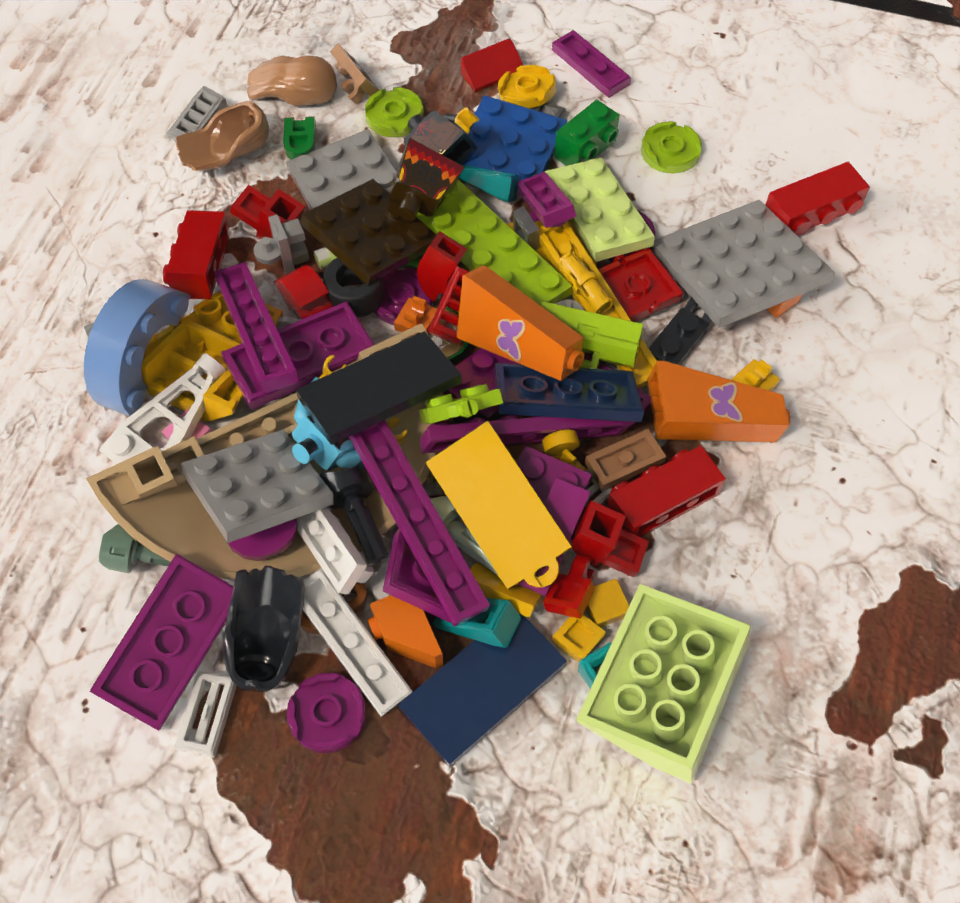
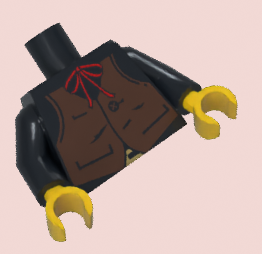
(445, 133)

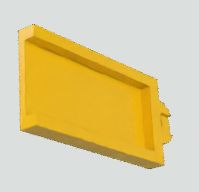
(500, 508)

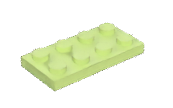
(604, 212)

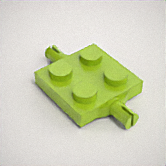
(468, 404)

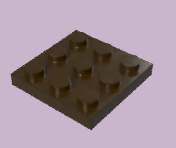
(367, 231)

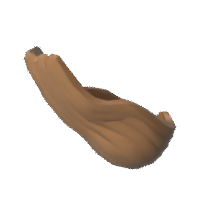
(293, 80)
(227, 135)

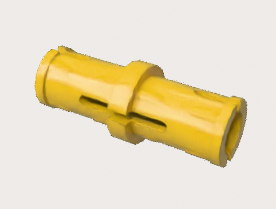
(585, 282)

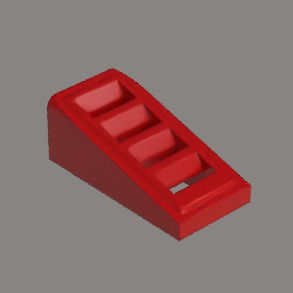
(437, 329)

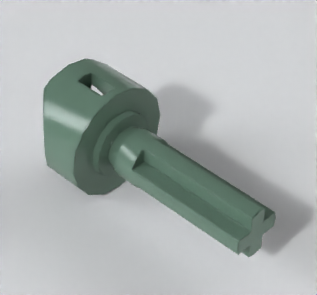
(121, 551)

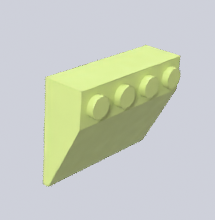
(665, 681)

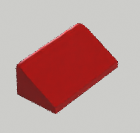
(490, 64)

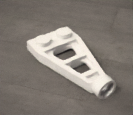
(127, 438)

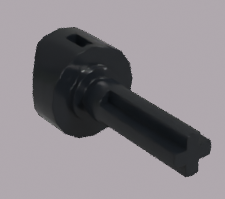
(349, 492)

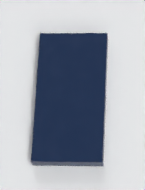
(581, 395)
(480, 690)

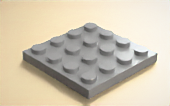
(741, 263)

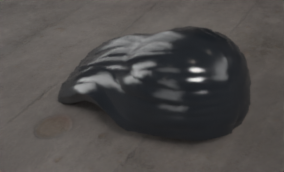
(263, 627)

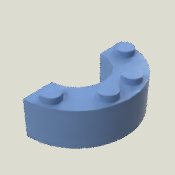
(120, 340)

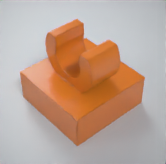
(414, 313)

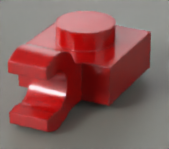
(571, 592)

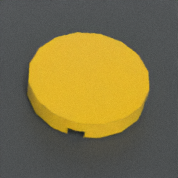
(528, 86)

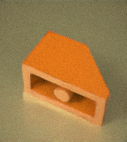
(405, 631)

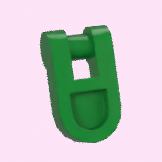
(299, 136)

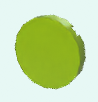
(391, 110)
(671, 147)

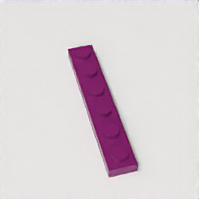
(256, 328)
(518, 431)
(420, 523)

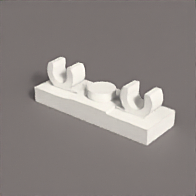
(333, 550)

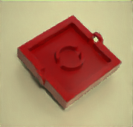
(641, 284)

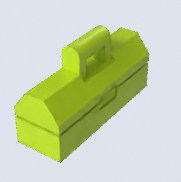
(604, 336)

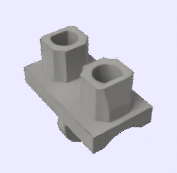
(285, 245)

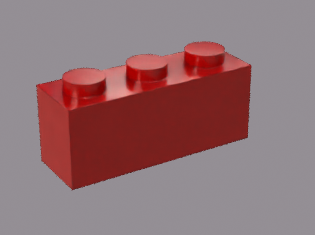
(819, 198)
(197, 253)
(666, 491)

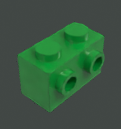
(587, 134)

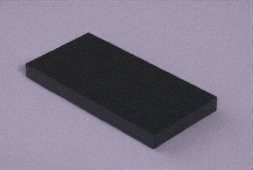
(378, 387)

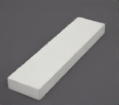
(353, 644)

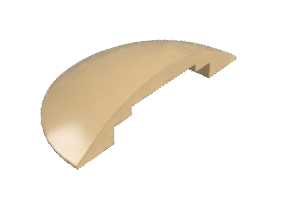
(166, 516)

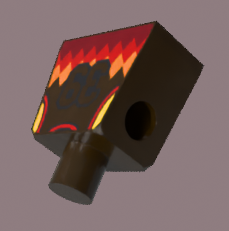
(423, 180)

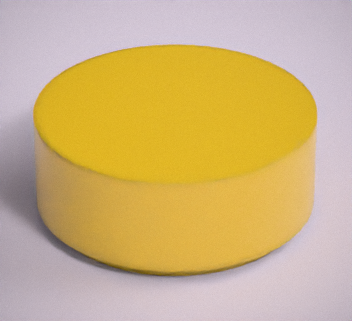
(559, 441)

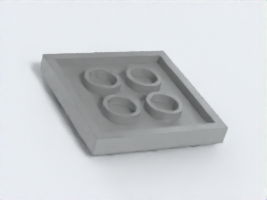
(340, 168)
(255, 485)

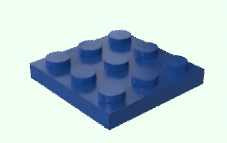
(513, 138)

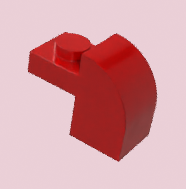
(256, 207)
(438, 265)
(303, 291)
(604, 541)

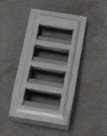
(204, 101)

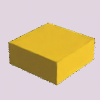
(607, 603)
(578, 637)

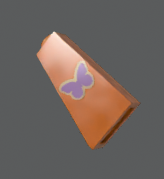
(515, 326)
(712, 408)

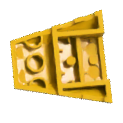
(181, 346)

